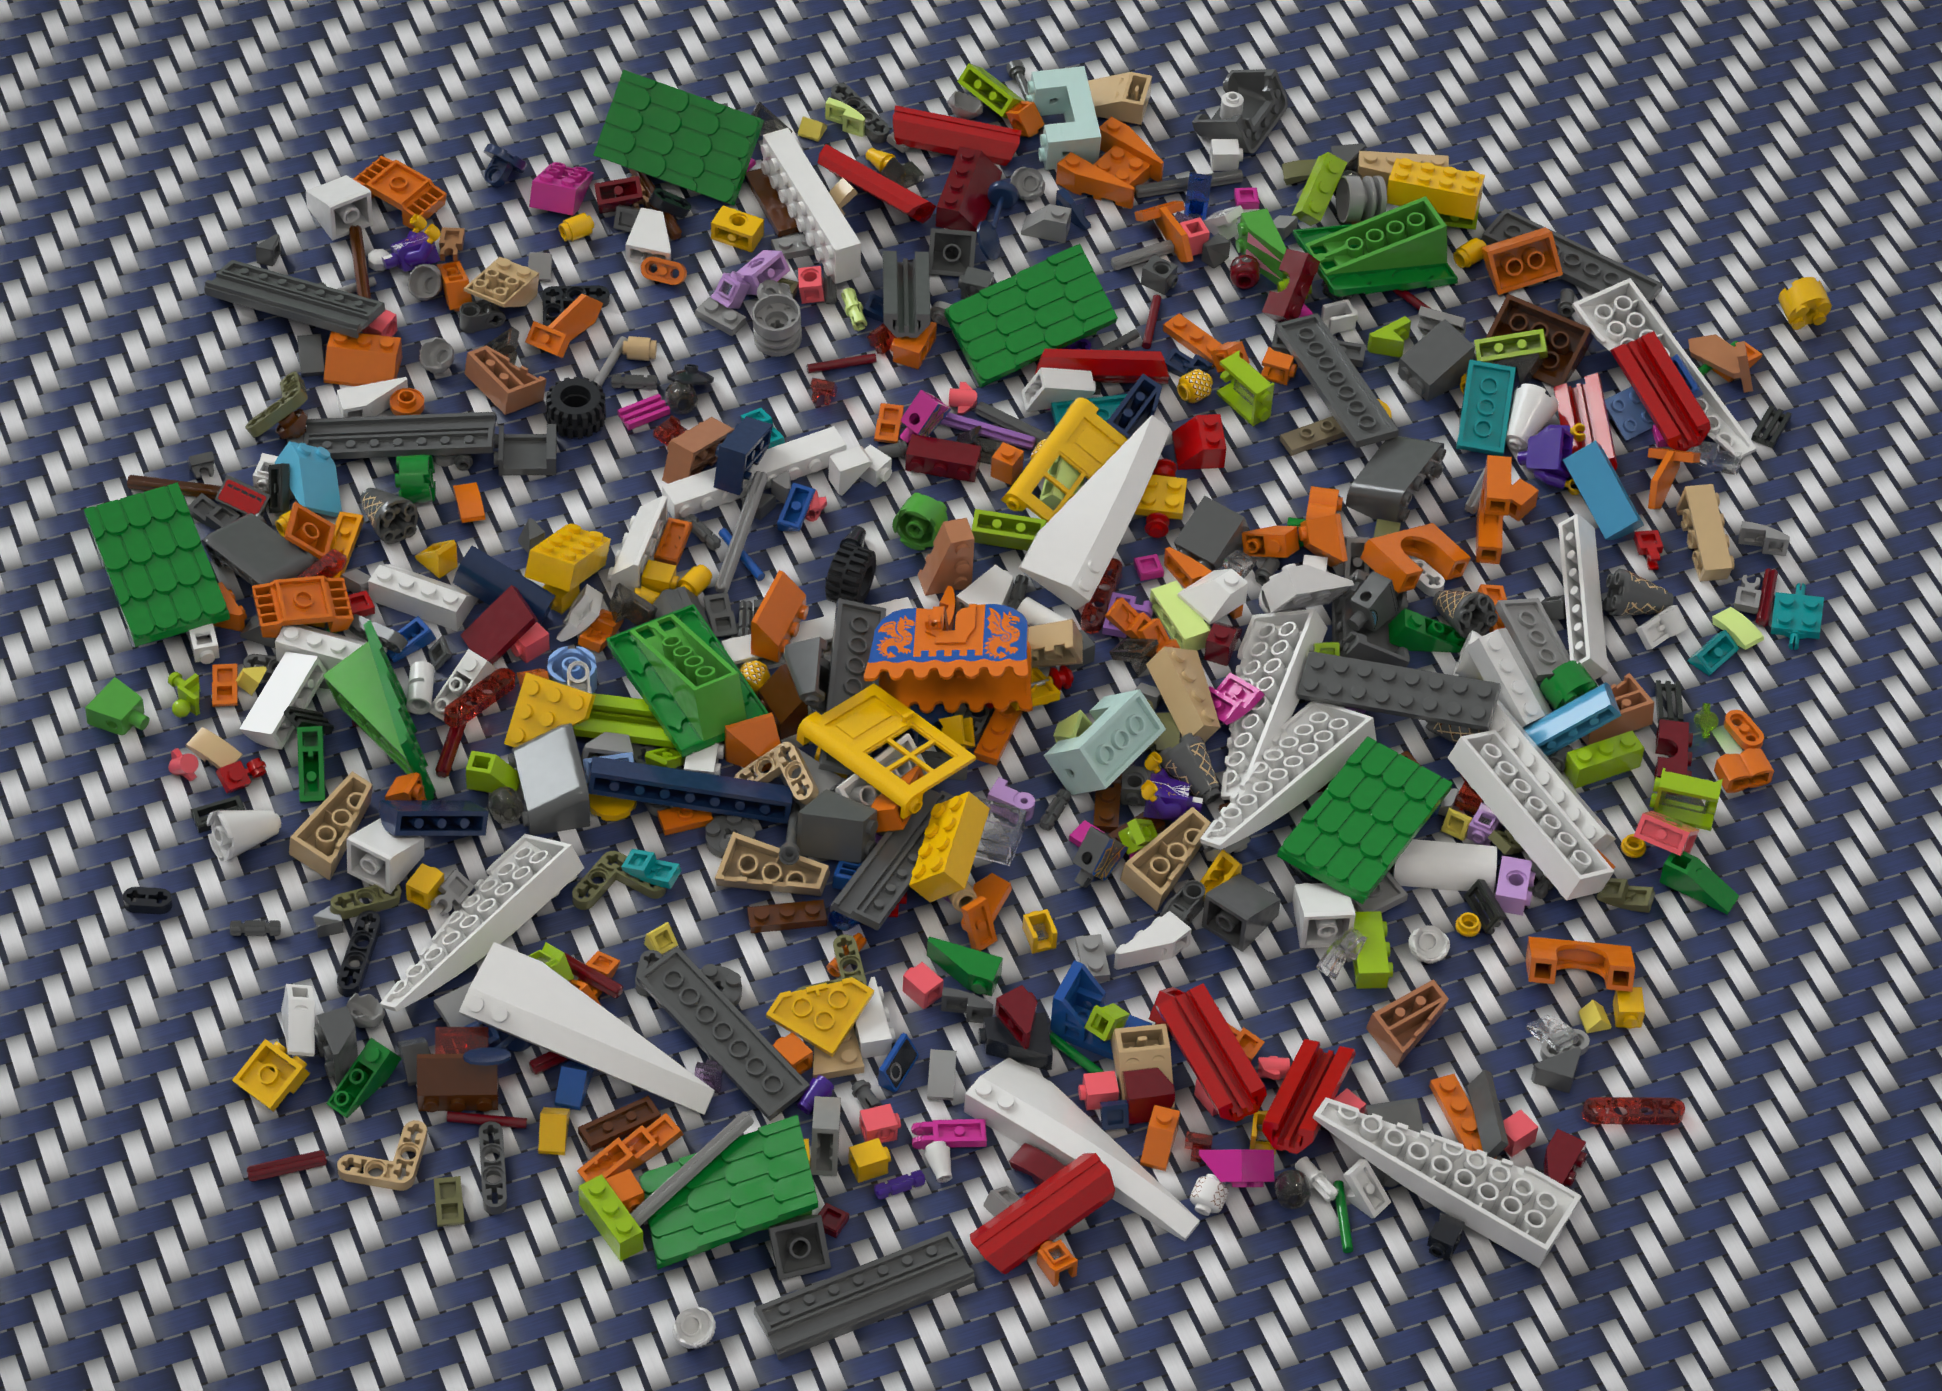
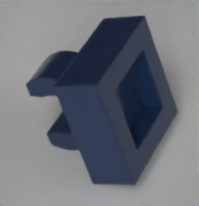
(1114, 1115)

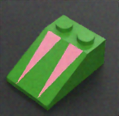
(1262, 241)

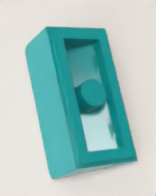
(1714, 653)

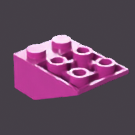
(560, 188)

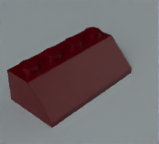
(965, 192)

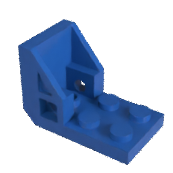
(1073, 1006)

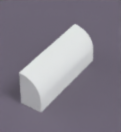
(291, 685)
(1445, 865)

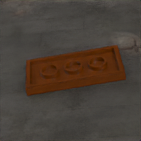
(770, 203)

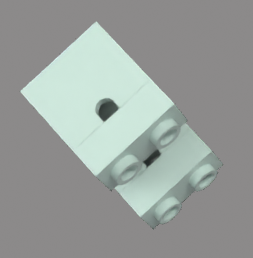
(1065, 93)
(1120, 734)

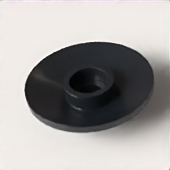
(690, 375)

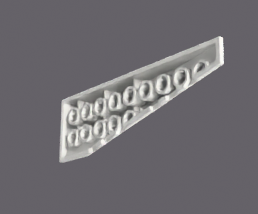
(1624, 315)
(1083, 536)
(1274, 662)
(1298, 765)
(514, 891)
(550, 1012)
(1040, 1114)
(1492, 1196)

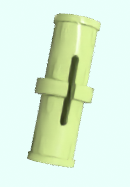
(854, 309)

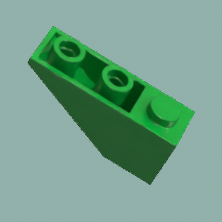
(1423, 634)
(1697, 881)
(364, 1077)

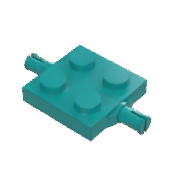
(1797, 616)

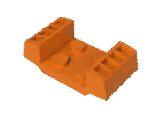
(402, 188)
(302, 602)

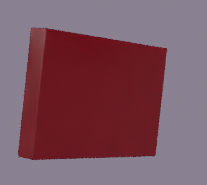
(500, 626)

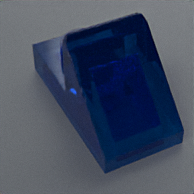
(1198, 195)

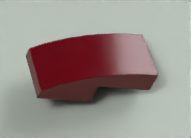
(1035, 1163)

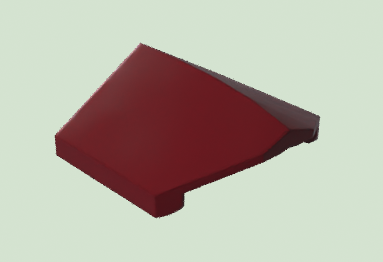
(1145, 1089)

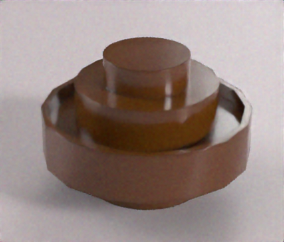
(292, 425)

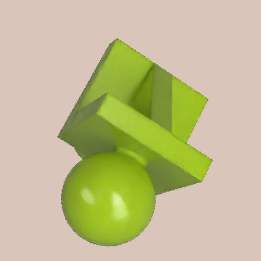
(188, 694)

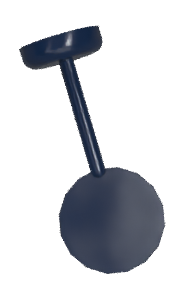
(1002, 196)
(497, 1055)

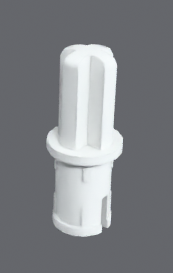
(1317, 1179)

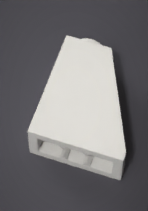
(648, 237)
(1057, 385)
(990, 588)

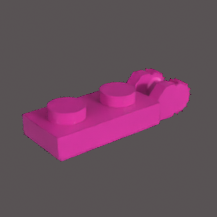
(953, 1132)

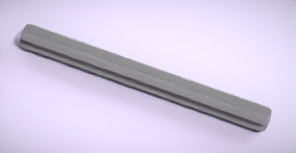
(741, 532)
(692, 1168)

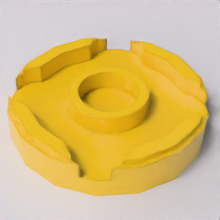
(610, 808)

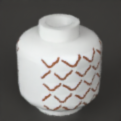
(1209, 1195)

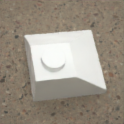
(1216, 594)

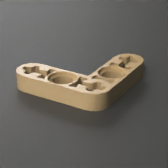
(782, 765)
(391, 1169)

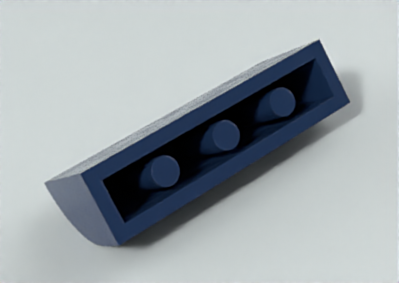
(489, 579)
(433, 817)

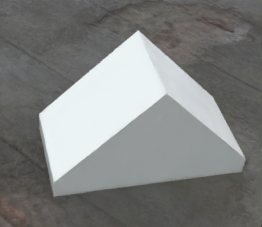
(847, 468)

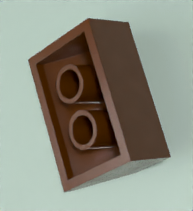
(454, 1085)

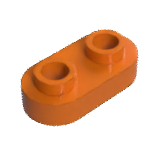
(664, 270)
(1746, 733)

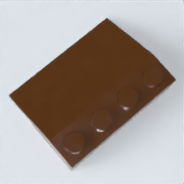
(1565, 338)

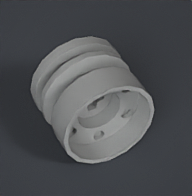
(1360, 198)
(777, 325)

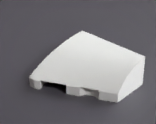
(581, 613)

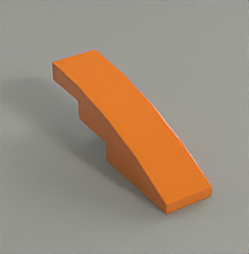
(1189, 571)
(633, 1150)

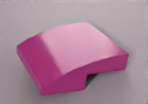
(1234, 698)

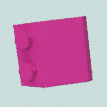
(1241, 1166)

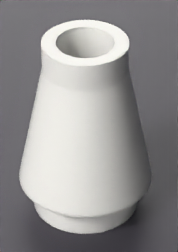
(939, 1160)

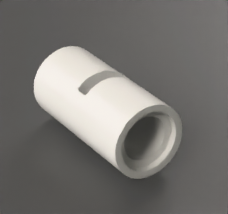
(1038, 614)
(420, 687)

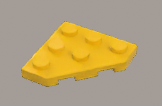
(545, 706)
(822, 1012)

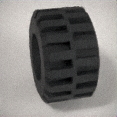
(576, 407)
(850, 574)

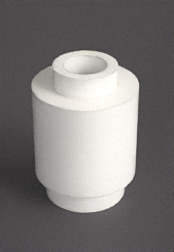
(1231, 105)

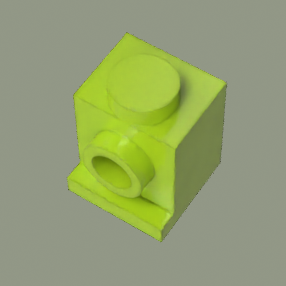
(1106, 1019)

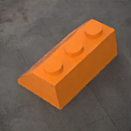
(1522, 260)
(362, 359)
(777, 618)

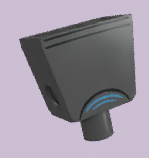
(1373, 603)

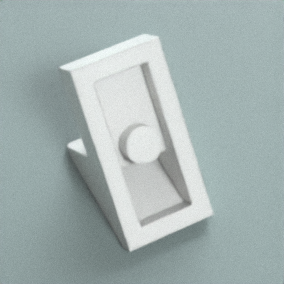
(1224, 222)
(1365, 1189)

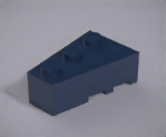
(1136, 406)
(739, 452)

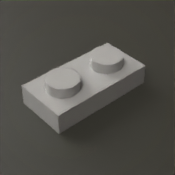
(792, 246)
(720, 316)
(1093, 956)

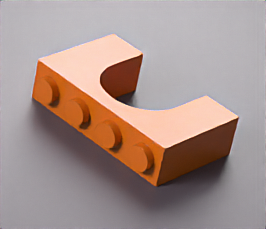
(1493, 505)
(1427, 542)
(1610, 961)

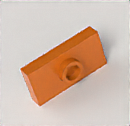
(673, 541)
(682, 819)

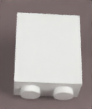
(340, 205)
(382, 857)
(1321, 914)

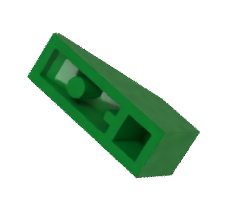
(311, 763)
(968, 966)

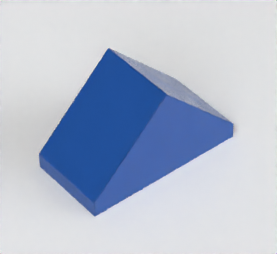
(573, 1085)

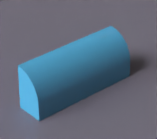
(1603, 491)
(1574, 719)

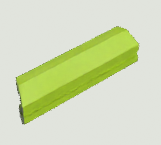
(623, 716)

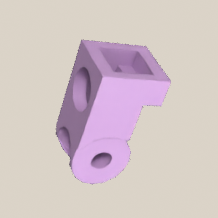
(1006, 795)

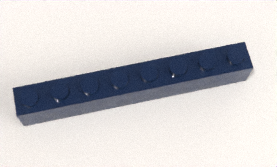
(690, 790)

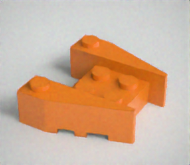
(1113, 176)

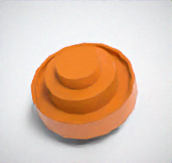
(407, 402)

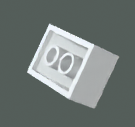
(1303, 587)

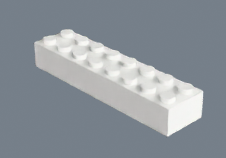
(811, 206)
(1530, 814)

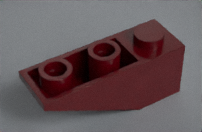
(1563, 1157)

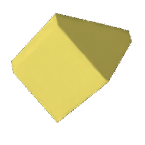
(811, 129)
(250, 678)
(1456, 824)
(661, 939)
(1594, 1017)

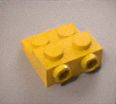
(271, 1074)

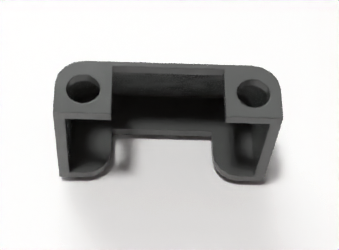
(1393, 476)

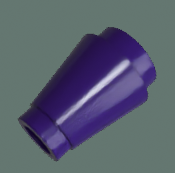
(818, 1087)

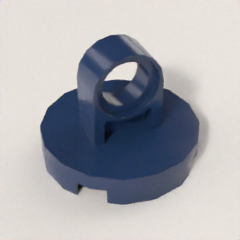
(501, 162)

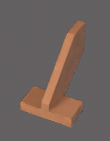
(1723, 357)

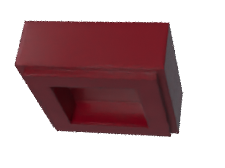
(833, 1219)

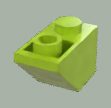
(489, 772)

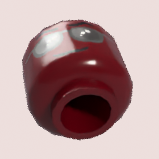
(1245, 271)

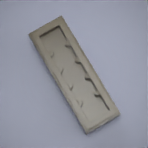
(1312, 435)

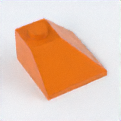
(309, 531)
(1324, 538)
(751, 740)

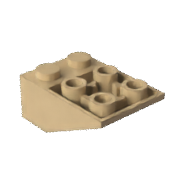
(1121, 96)
(505, 284)
(1141, 1049)

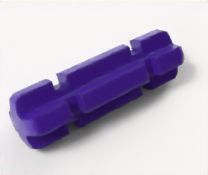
(899, 1184)

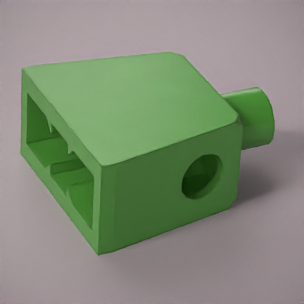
(117, 709)

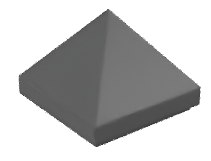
(439, 653)

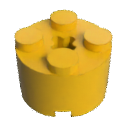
(1805, 303)

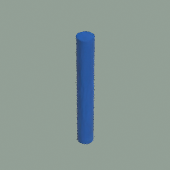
(745, 558)

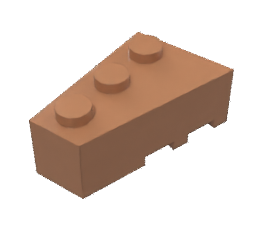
(502, 381)
(694, 449)
(950, 559)
(1634, 707)
(1407, 1020)

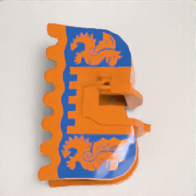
(974, 664)

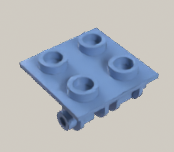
(1628, 413)

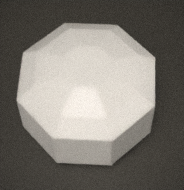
(375, 259)

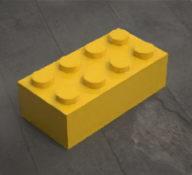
(1447, 189)
(567, 557)
(949, 846)

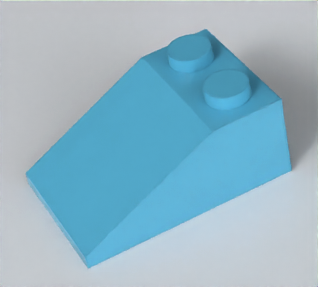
(312, 477)

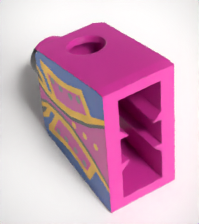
(923, 416)

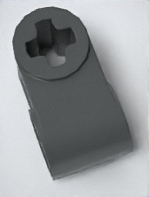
(479, 315)
(1187, 902)

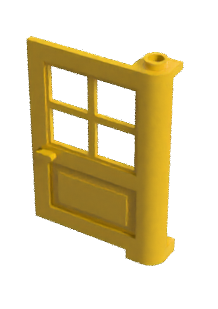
(1081, 441)
(869, 722)

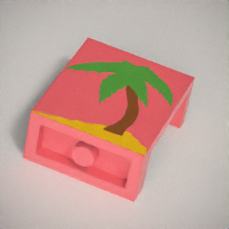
(1666, 832)

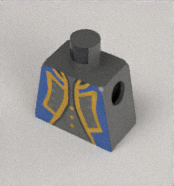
(1097, 856)

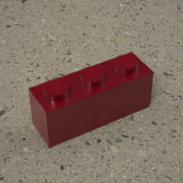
(943, 458)

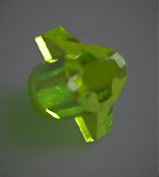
(1706, 720)

